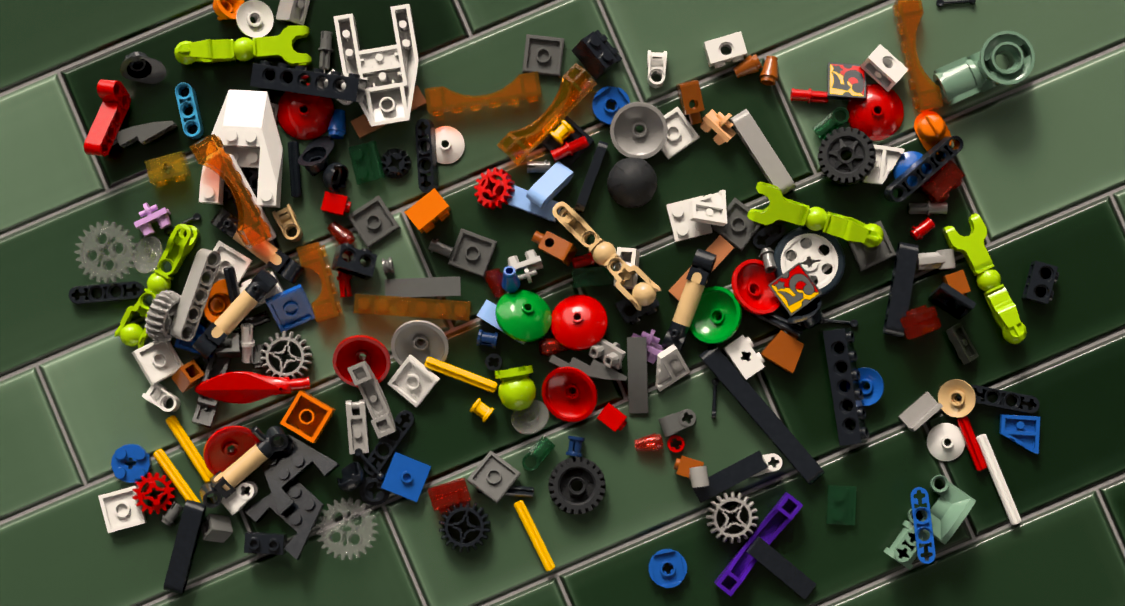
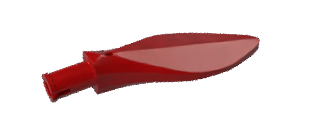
(248, 387)

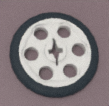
(835, 257)

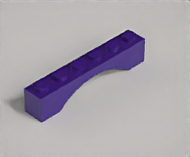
(768, 530)

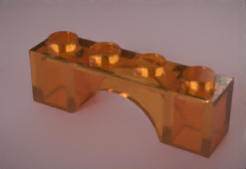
(325, 306)

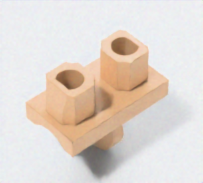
(720, 125)

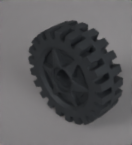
(844, 141)
(576, 501)

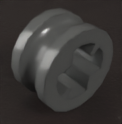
(388, 266)

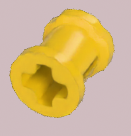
(562, 132)
(481, 410)

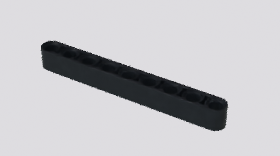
(762, 414)

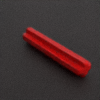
(971, 443)

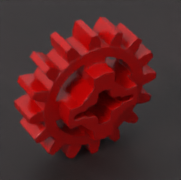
(496, 189)
(151, 484)

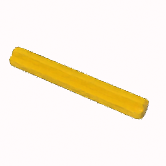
(460, 374)
(189, 448)
(174, 475)
(534, 535)

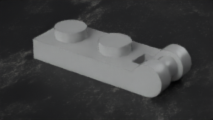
(357, 426)

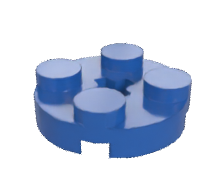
(600, 103)
(122, 470)
(676, 574)

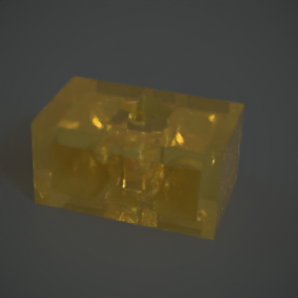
(157, 166)

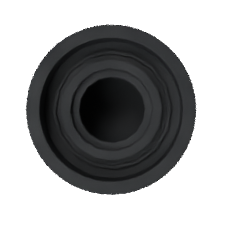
(632, 182)

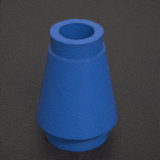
(337, 125)
(510, 280)

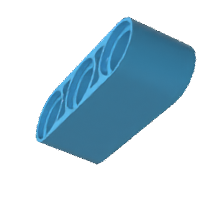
(195, 117)

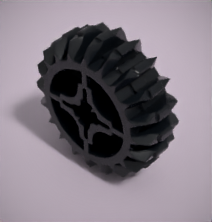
(467, 509)

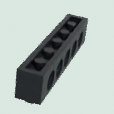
(262, 78)
(840, 396)

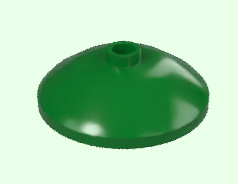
(522, 323)
(705, 323)

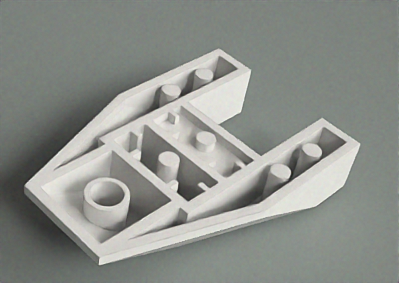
(387, 70)
(252, 136)

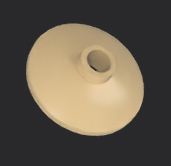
(948, 399)

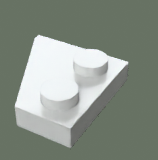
(885, 161)
(669, 367)

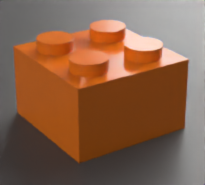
(428, 211)
(307, 416)

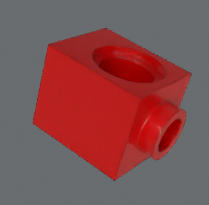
(336, 204)
(612, 417)

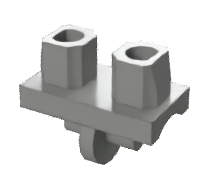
(526, 268)
(609, 353)

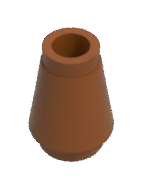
(748, 66)
(769, 72)

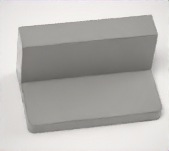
(293, 11)
(920, 411)

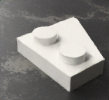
(709, 209)

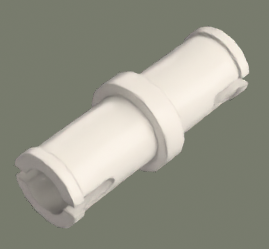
(247, 342)

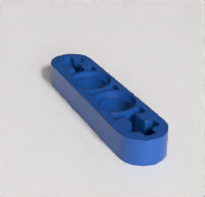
(920, 525)

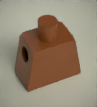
(687, 92)
(561, 249)
(783, 351)

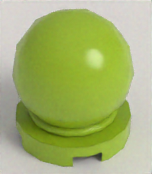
(516, 389)

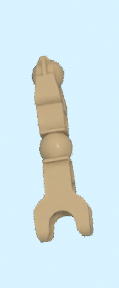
(605, 255)

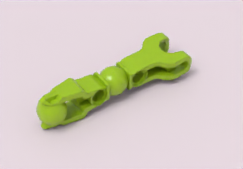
(245, 49)
(814, 218)
(176, 251)
(988, 279)

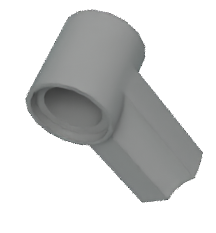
(941, 259)
(699, 476)

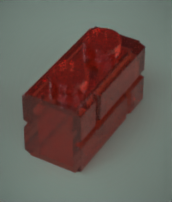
(942, 182)
(920, 321)
(449, 494)

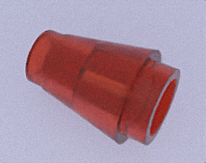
(341, 234)
(494, 280)
(550, 346)
(649, 443)

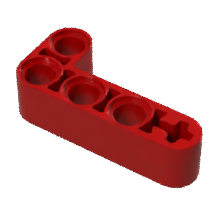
(109, 117)

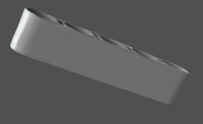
(762, 151)
(195, 294)

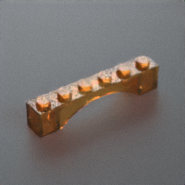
(522, 87)
(574, 87)
(926, 93)
(250, 224)
(412, 307)

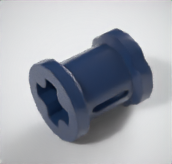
(487, 339)
(575, 446)

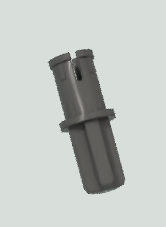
(325, 49)
(928, 208)

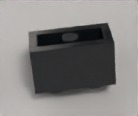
(596, 54)

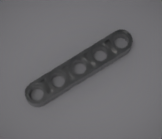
(931, 165)
(900, 288)
(184, 547)

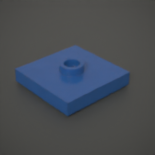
(290, 308)
(405, 477)

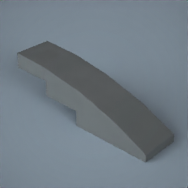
(144, 133)
(423, 287)
(595, 370)
(637, 374)
(207, 406)

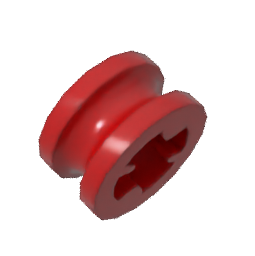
(678, 438)

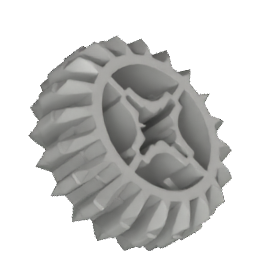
(161, 315)
(287, 348)
(726, 524)

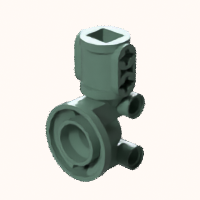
(980, 72)
(946, 518)

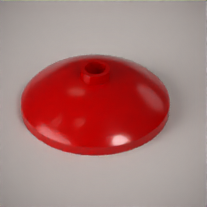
(305, 125)
(876, 125)
(753, 277)
(583, 332)
(348, 354)
(565, 402)
(217, 455)

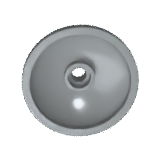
(634, 143)
(406, 342)

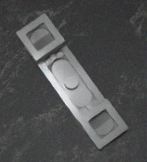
(374, 398)

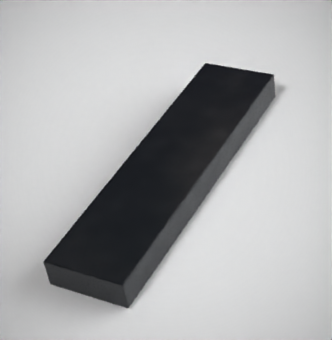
(731, 476)
(781, 568)

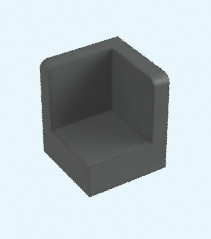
(230, 347)
(216, 528)

